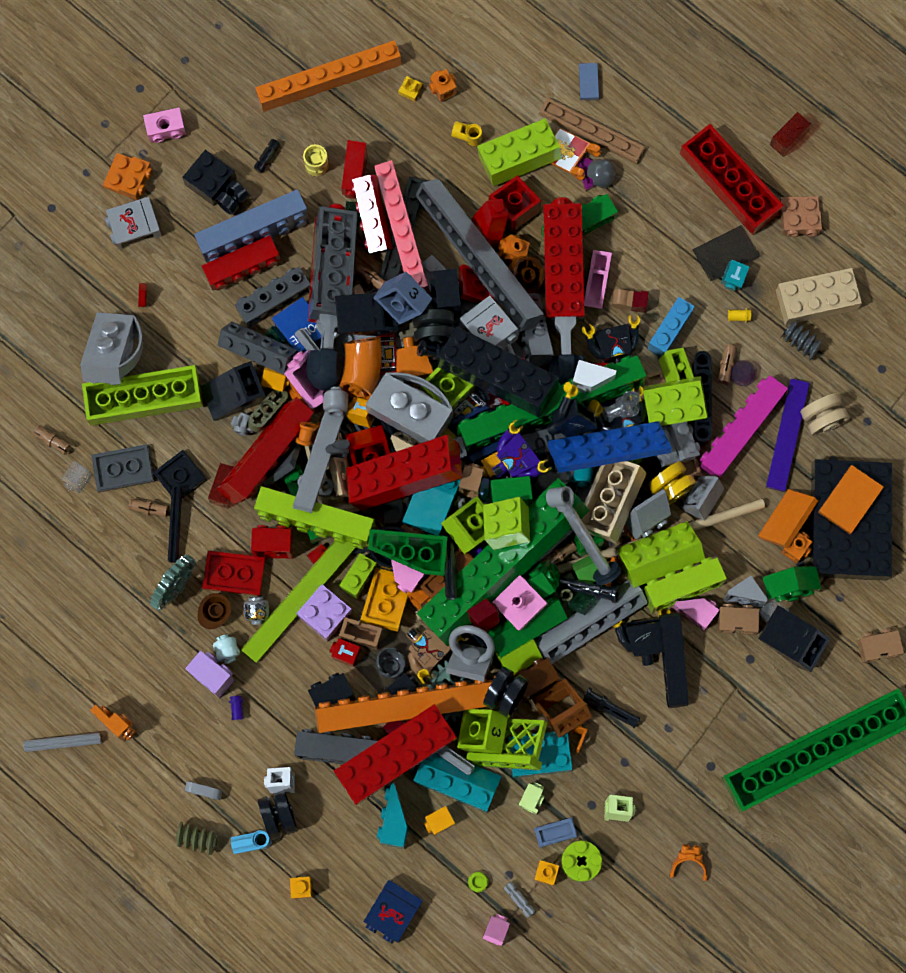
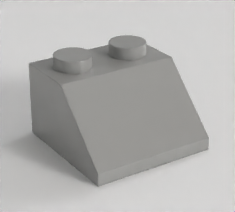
(649, 515)

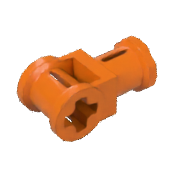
(308, 433)

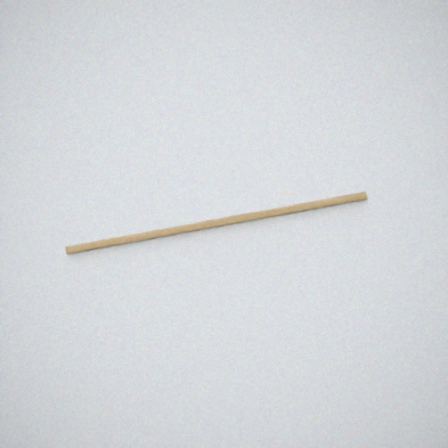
(696, 525)

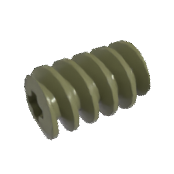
(196, 839)

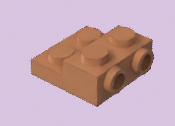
(800, 216)

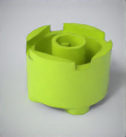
(569, 861)

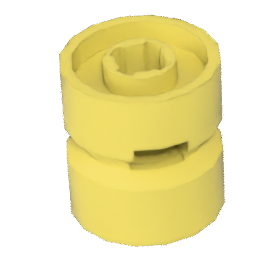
(316, 160)

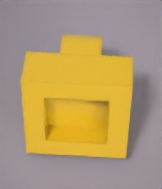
(410, 88)

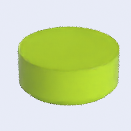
(478, 882)

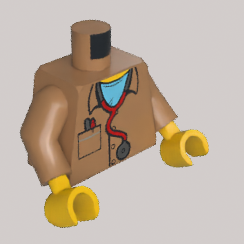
(426, 652)

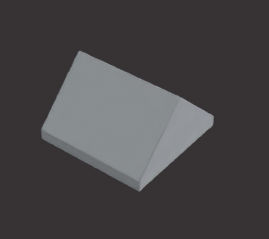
(703, 496)
(746, 593)

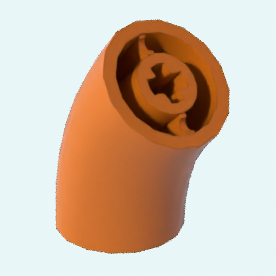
(362, 367)

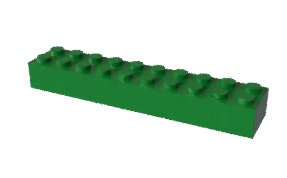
(491, 426)
(496, 569)
(817, 751)

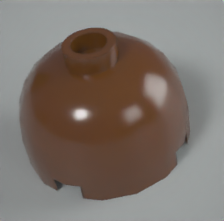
(528, 272)

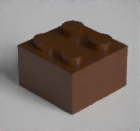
(540, 677)

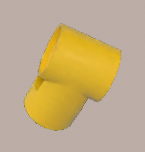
(459, 127)

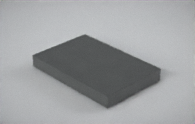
(122, 468)

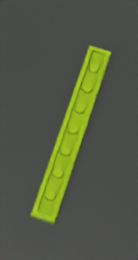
(300, 594)

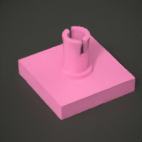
(519, 603)

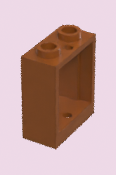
(568, 719)

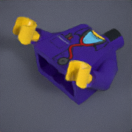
(517, 456)

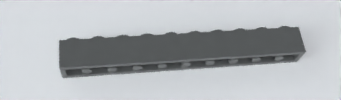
(479, 255)

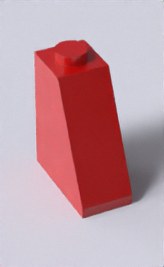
(354, 166)
(491, 221)

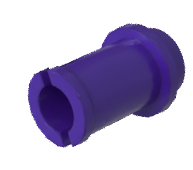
(236, 707)

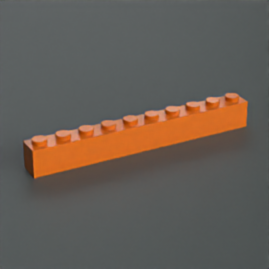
(400, 706)

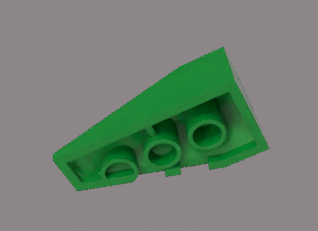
(413, 550)

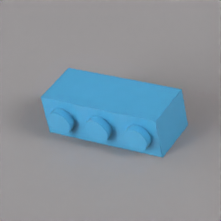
(671, 327)

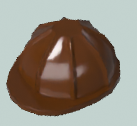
(214, 611)

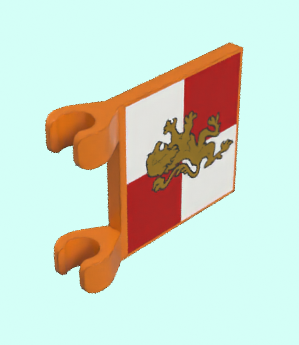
(572, 152)

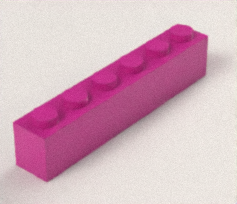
(744, 427)

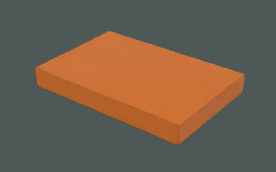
(850, 499)
(788, 518)

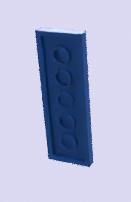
(609, 447)

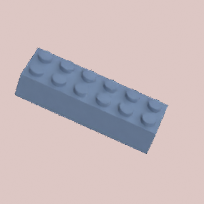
(264, 220)

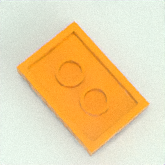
(384, 602)

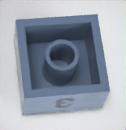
(403, 297)

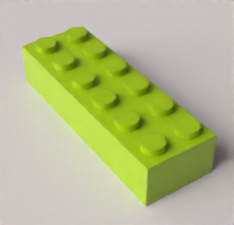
(143, 395)
(323, 520)

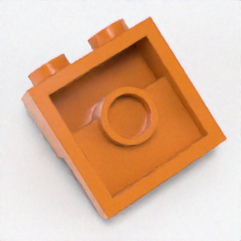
(128, 176)
(117, 724)

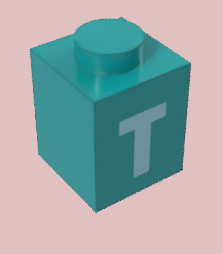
(734, 275)

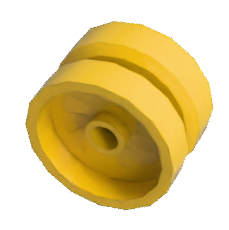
(672, 483)

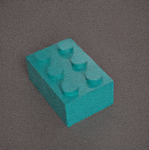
(553, 755)

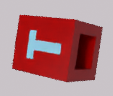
(345, 652)

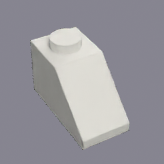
(591, 376)

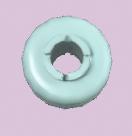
(226, 649)

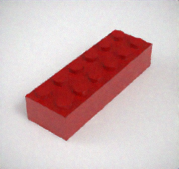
(731, 179)
(265, 451)
(404, 472)
(395, 754)

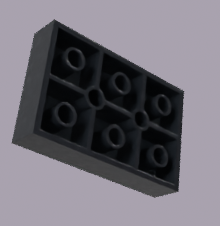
(868, 549)

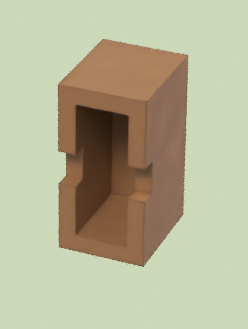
(471, 481)
(741, 619)
(361, 633)
(874, 646)

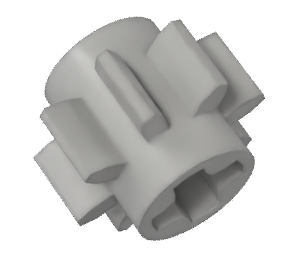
(241, 424)

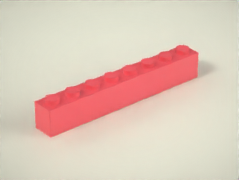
(401, 223)

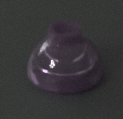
(743, 373)

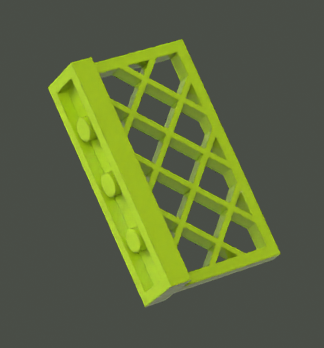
(515, 760)

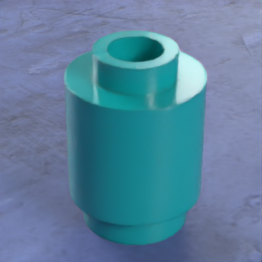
(583, 477)

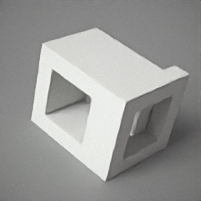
(275, 775)

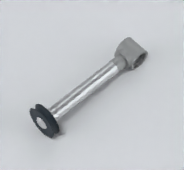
(562, 499)

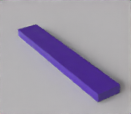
(787, 435)

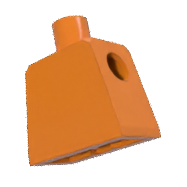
(410, 362)

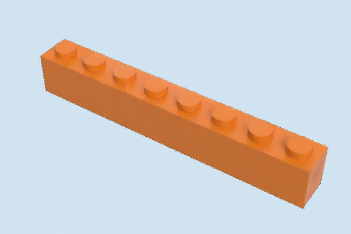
(328, 76)

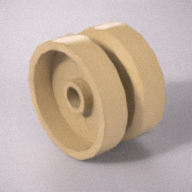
(825, 414)

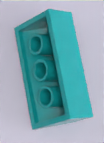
(444, 778)

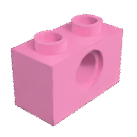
(156, 120)

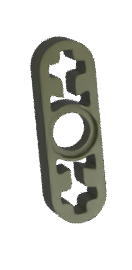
(267, 417)

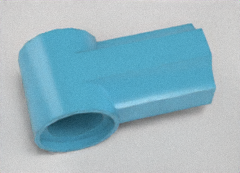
(249, 842)

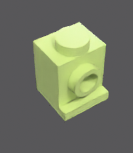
(532, 797)
(623, 803)

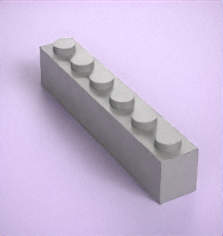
(582, 628)

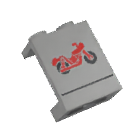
(132, 221)
(490, 323)

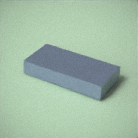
(588, 81)
(555, 832)

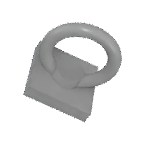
(470, 660)

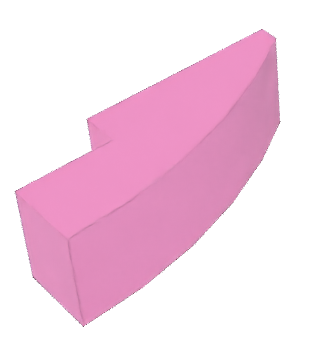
(597, 279)

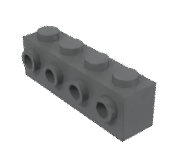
(273, 296)
(256, 347)

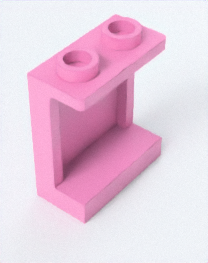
(298, 377)

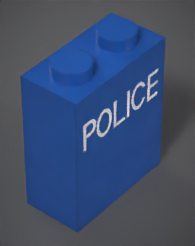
(292, 320)

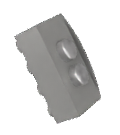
(110, 348)
(409, 407)

